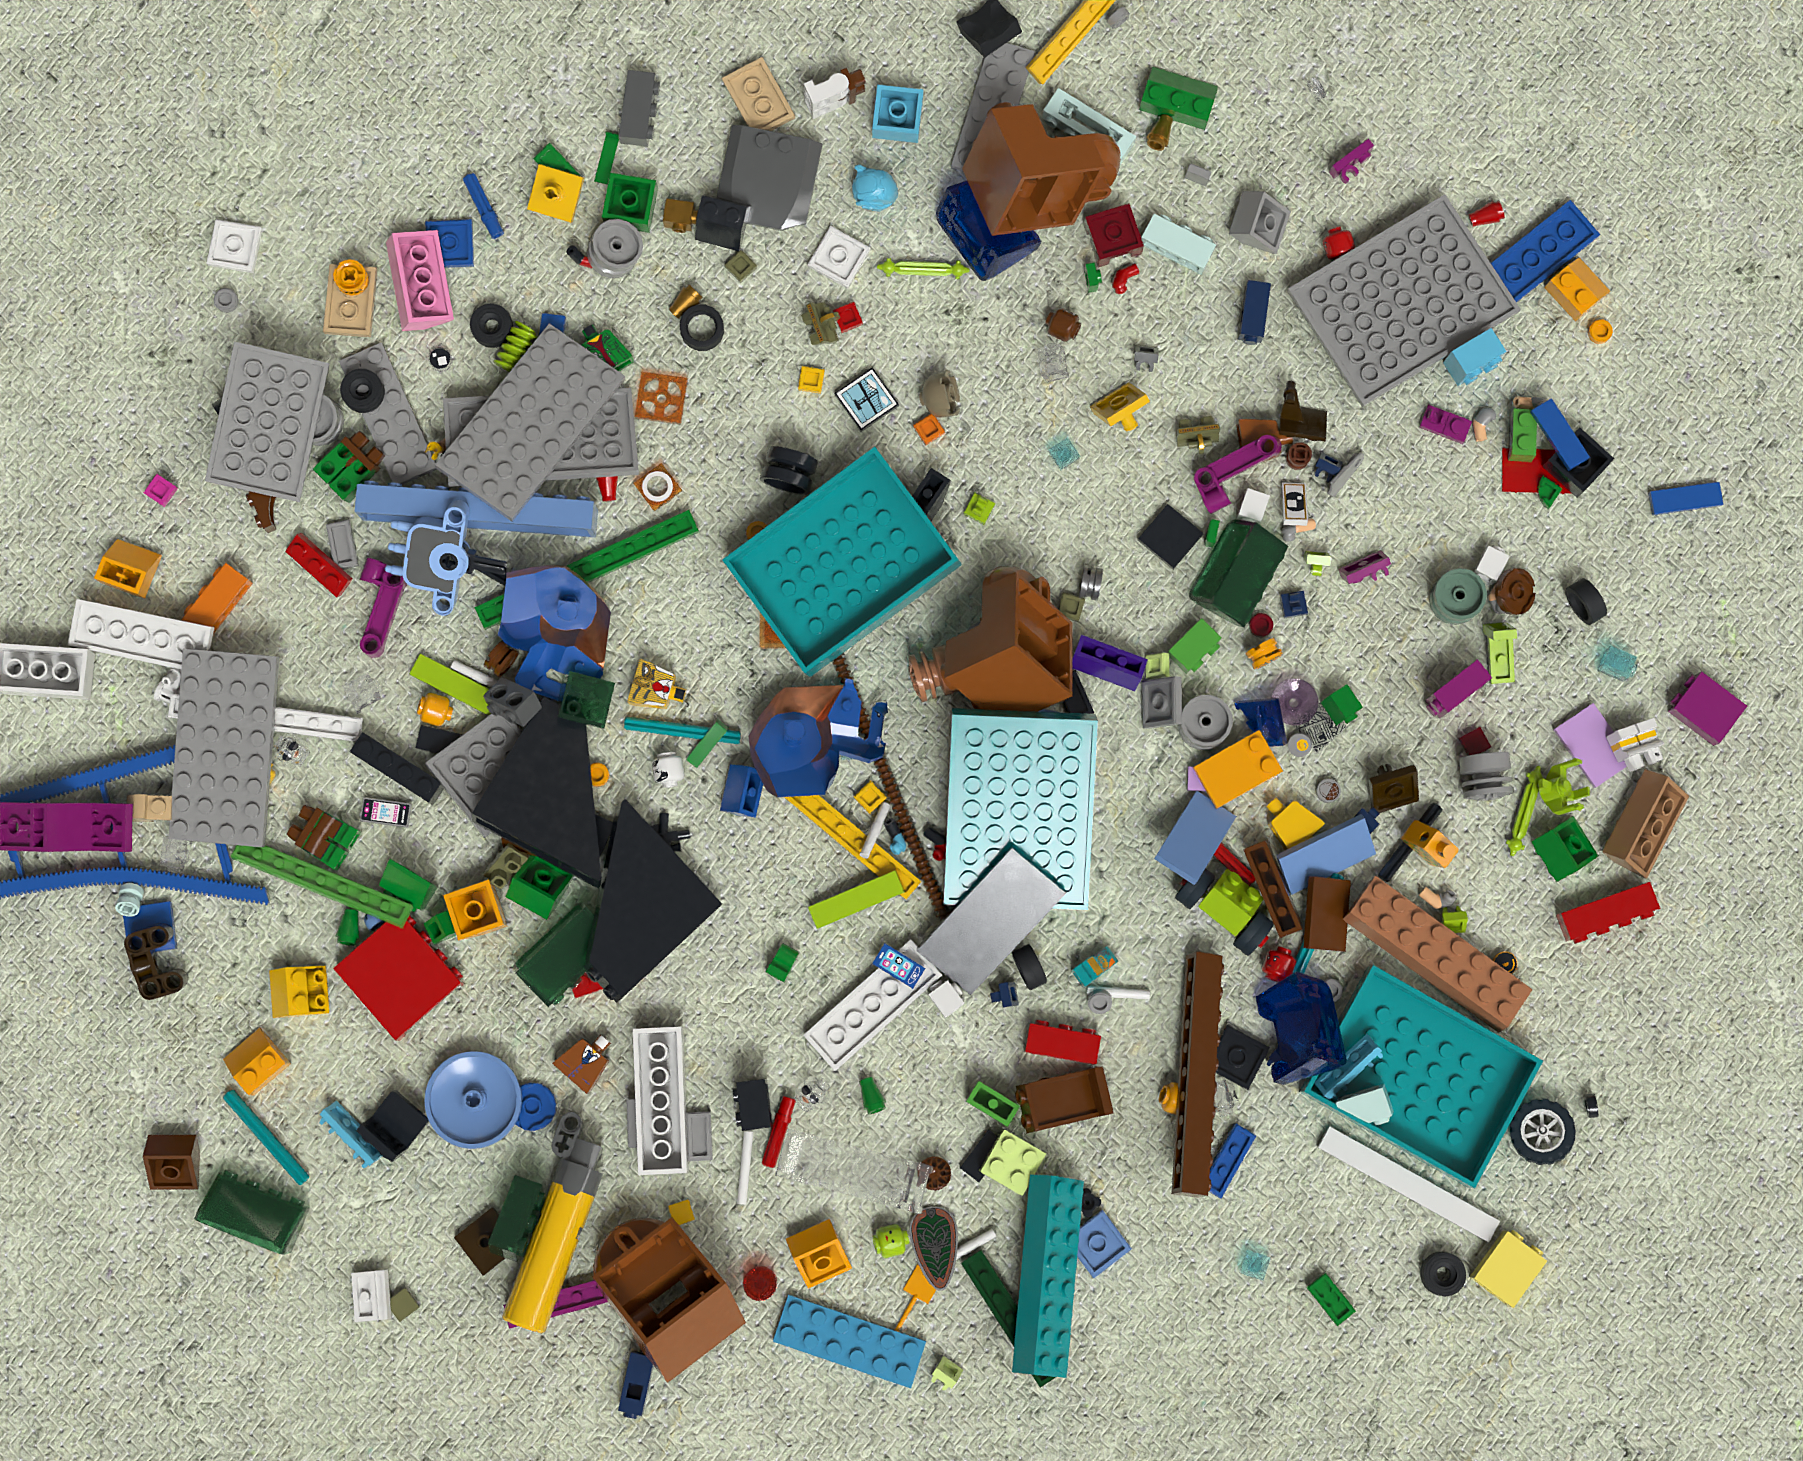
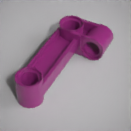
(1227, 467)
(384, 606)

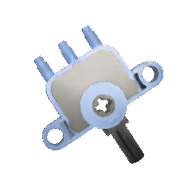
(427, 556)

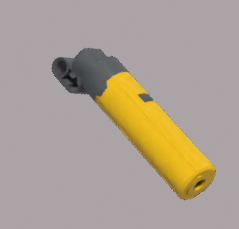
(557, 1231)

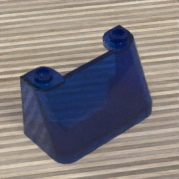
(968, 231)
(1303, 1026)

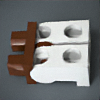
(833, 92)

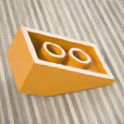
(1238, 769)

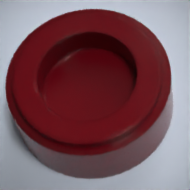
(1261, 625)

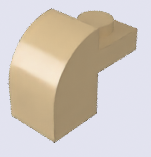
(150, 808)

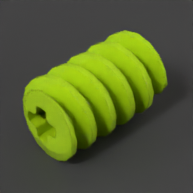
(517, 346)

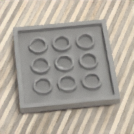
(473, 761)

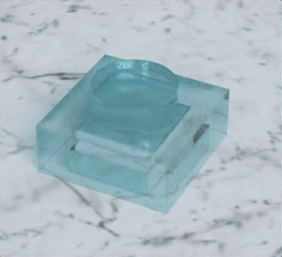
(1064, 454)
(1255, 1265)

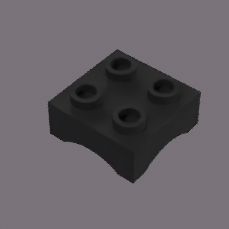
(989, 27)

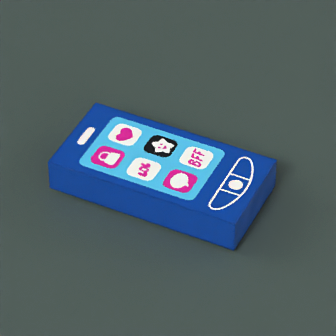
(898, 966)

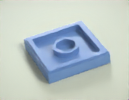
(1100, 1244)

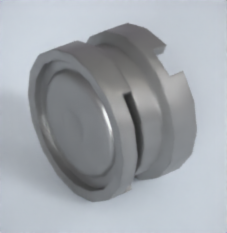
(1091, 583)

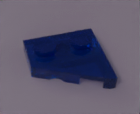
(1266, 717)

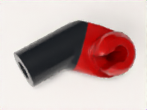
(578, 257)
(939, 843)

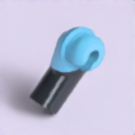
(899, 844)

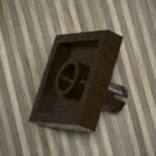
(1393, 788)
(475, 1241)

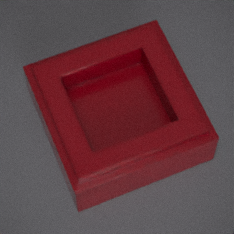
(1475, 742)

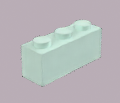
(1178, 243)

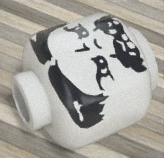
(668, 769)

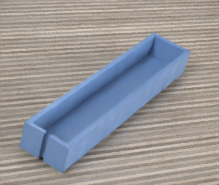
(539, 515)

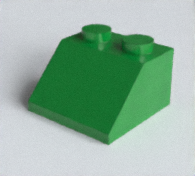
(1564, 849)
(407, 885)
(539, 886)

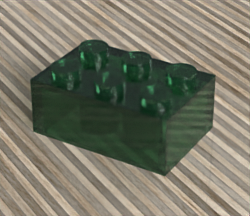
(517, 1219)

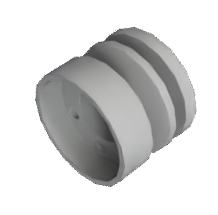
(1486, 775)

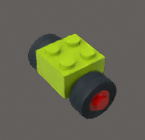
(1231, 905)

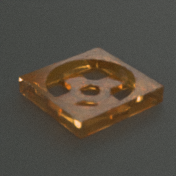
(676, 417)

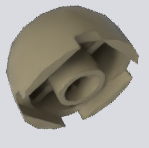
(940, 394)

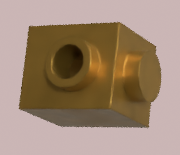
(679, 215)

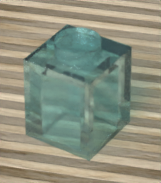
(1617, 664)

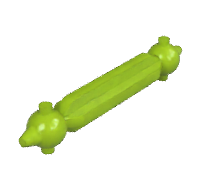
(923, 268)
(1525, 811)

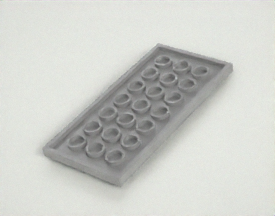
(530, 422)
(602, 450)
(224, 747)

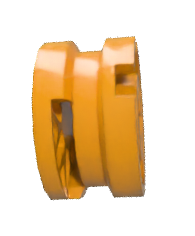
(351, 277)
(1263, 650)

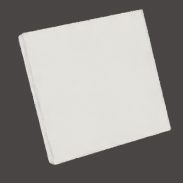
(234, 246)
(839, 257)

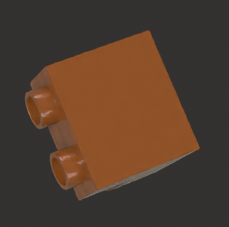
(1017, 149)
(1017, 652)
(644, 1261)

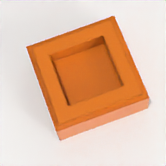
(929, 429)

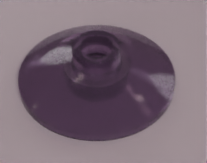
(1303, 694)

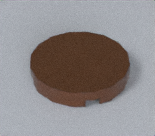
(1515, 591)

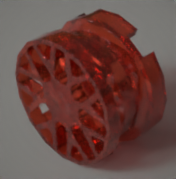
(760, 1283)

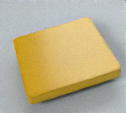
(681, 1212)

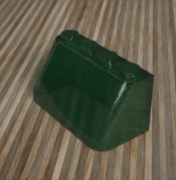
(1238, 571)
(557, 956)
(253, 1212)

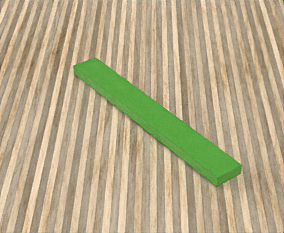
(324, 883)

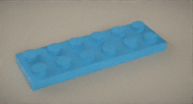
(849, 1341)

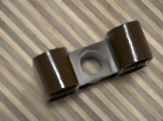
(144, 964)

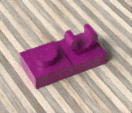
(1346, 164)
(1445, 424)
(1365, 567)

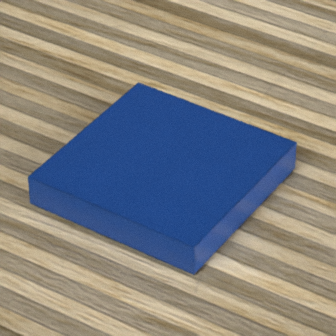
(455, 241)
(148, 916)

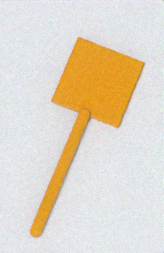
(920, 1289)

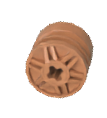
(927, 673)

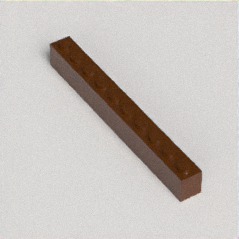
(1197, 1075)

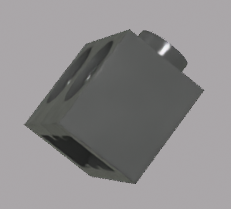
(512, 702)

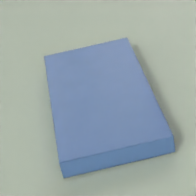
(1195, 838)
(1326, 853)

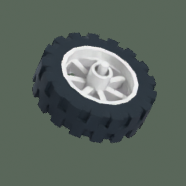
(1541, 1108)

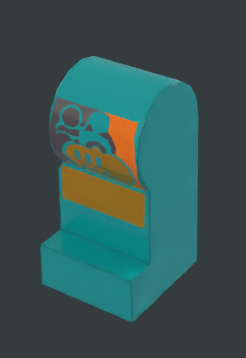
(1094, 966)

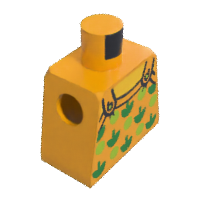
(1435, 850)

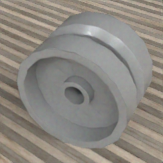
(614, 248)
(329, 422)
(1209, 736)

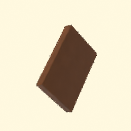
(1325, 913)

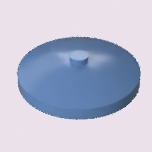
(473, 1100)

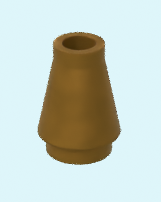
(1159, 135)
(687, 298)

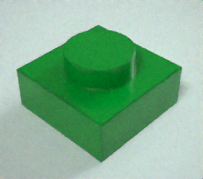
(1093, 277)

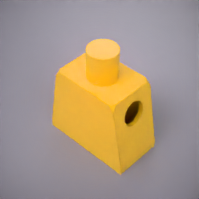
(1292, 823)

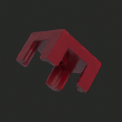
(1113, 234)

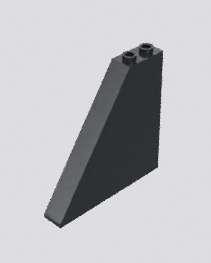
(546, 796)
(643, 905)

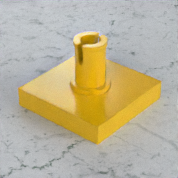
(555, 193)
(1120, 406)

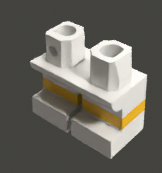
(1634, 741)

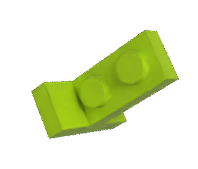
(1500, 651)

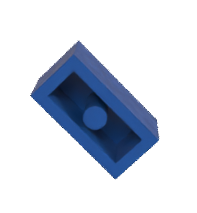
(742, 791)

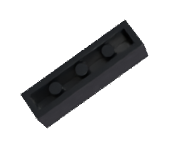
(397, 768)

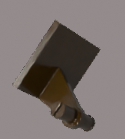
(1301, 421)

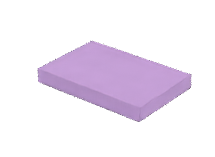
(1586, 739)

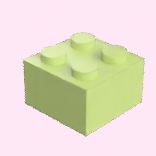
(1012, 1162)

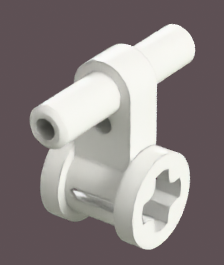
(168, 685)

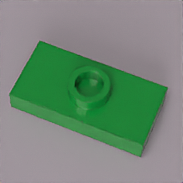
(553, 158)
(1330, 1299)

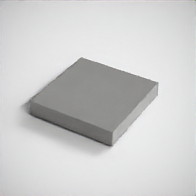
(1162, 702)

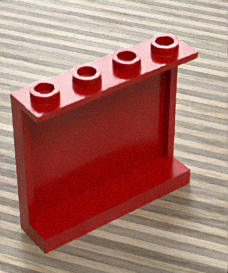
(399, 976)

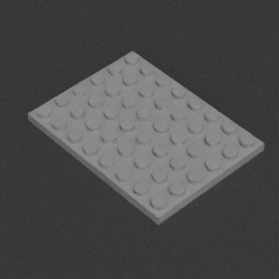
(1403, 300)

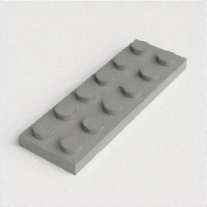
(999, 81)
(393, 422)

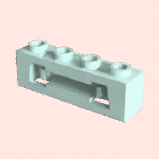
(1058, 114)

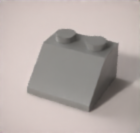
(1259, 221)

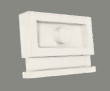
(371, 1295)

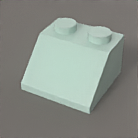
(1368, 1104)

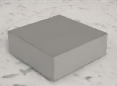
(1198, 174)

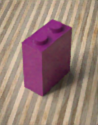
(1457, 689)
(1706, 708)

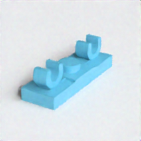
(1357, 1058)
(346, 1129)

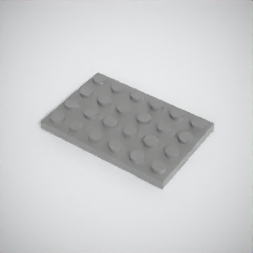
(267, 422)

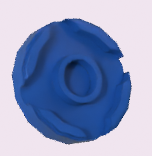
(537, 1107)

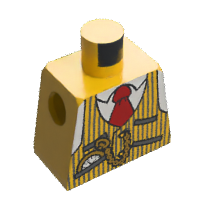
(654, 687)

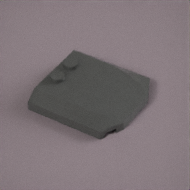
(771, 175)

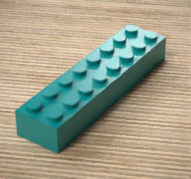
(1048, 1276)

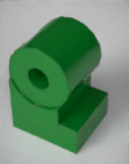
(783, 962)

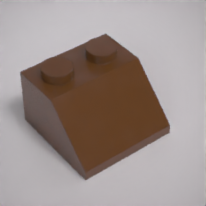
(172, 1162)

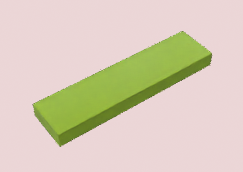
(450, 683)
(856, 899)

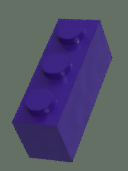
(1108, 663)

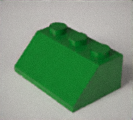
(1178, 97)

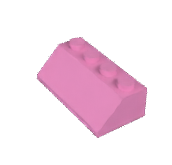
(419, 279)

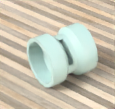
(129, 899)

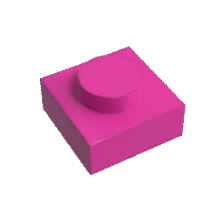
(160, 490)

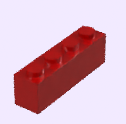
(1608, 911)

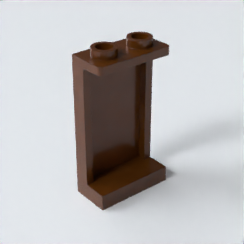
(1064, 1099)

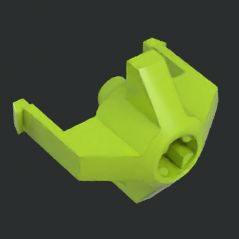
(1557, 790)

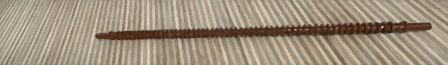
(898, 806)

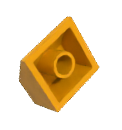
(1577, 289)
(475, 910)
(256, 1062)
(818, 1253)

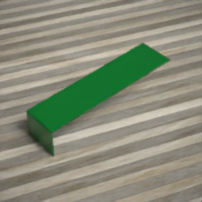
(607, 158)
(707, 743)

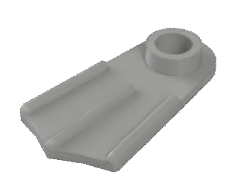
(1345, 473)

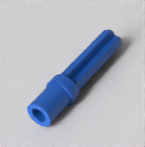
(483, 206)

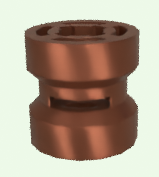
(1298, 460)

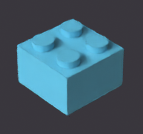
(897, 113)
(1474, 357)

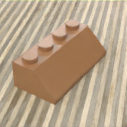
(1645, 823)

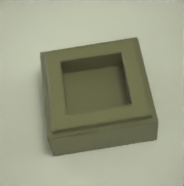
(740, 266)
(1071, 606)
(403, 1304)

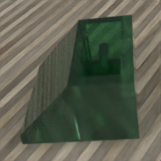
(585, 699)

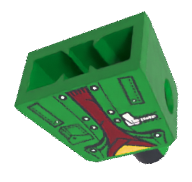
(607, 348)

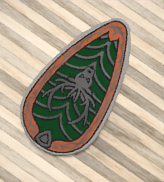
(935, 1245)

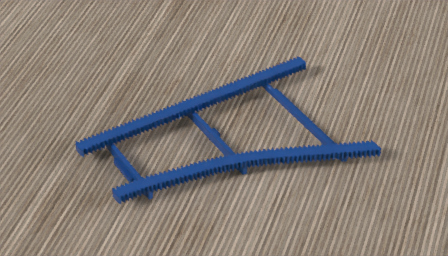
(124, 875)

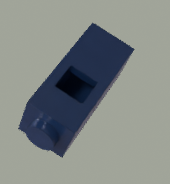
(1254, 312)
(636, 1385)

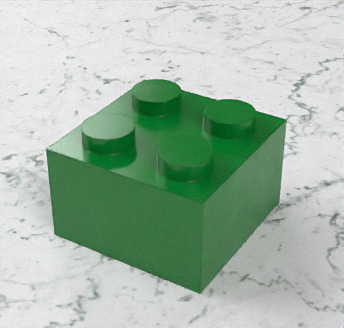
(630, 200)

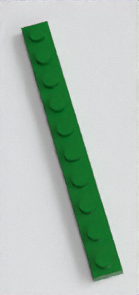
(611, 558)

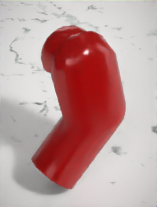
(1121, 277)

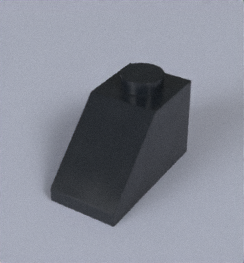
(931, 493)

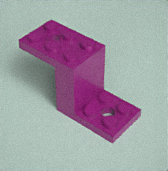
(65, 827)

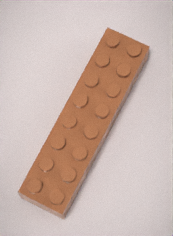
(1437, 954)

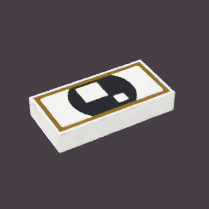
(1294, 504)

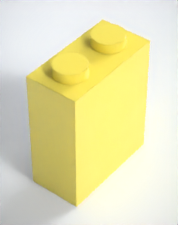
(1509, 1268)

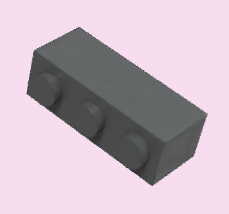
(639, 108)

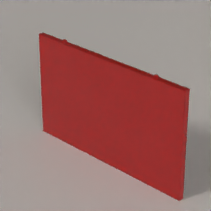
(1525, 476)

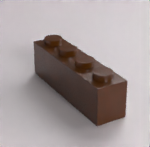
(1273, 888)

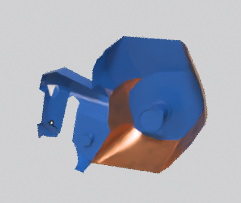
(557, 622)
(805, 732)

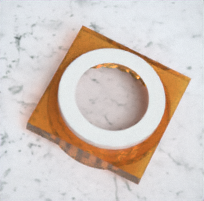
(653, 501)

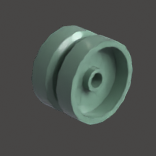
(1471, 600)

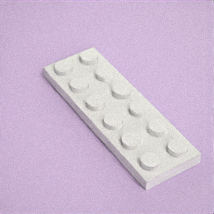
(135, 634)
(867, 1011)

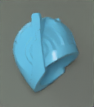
(874, 189)

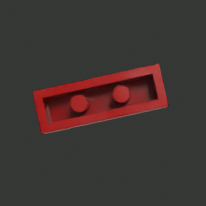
(1063, 1042)

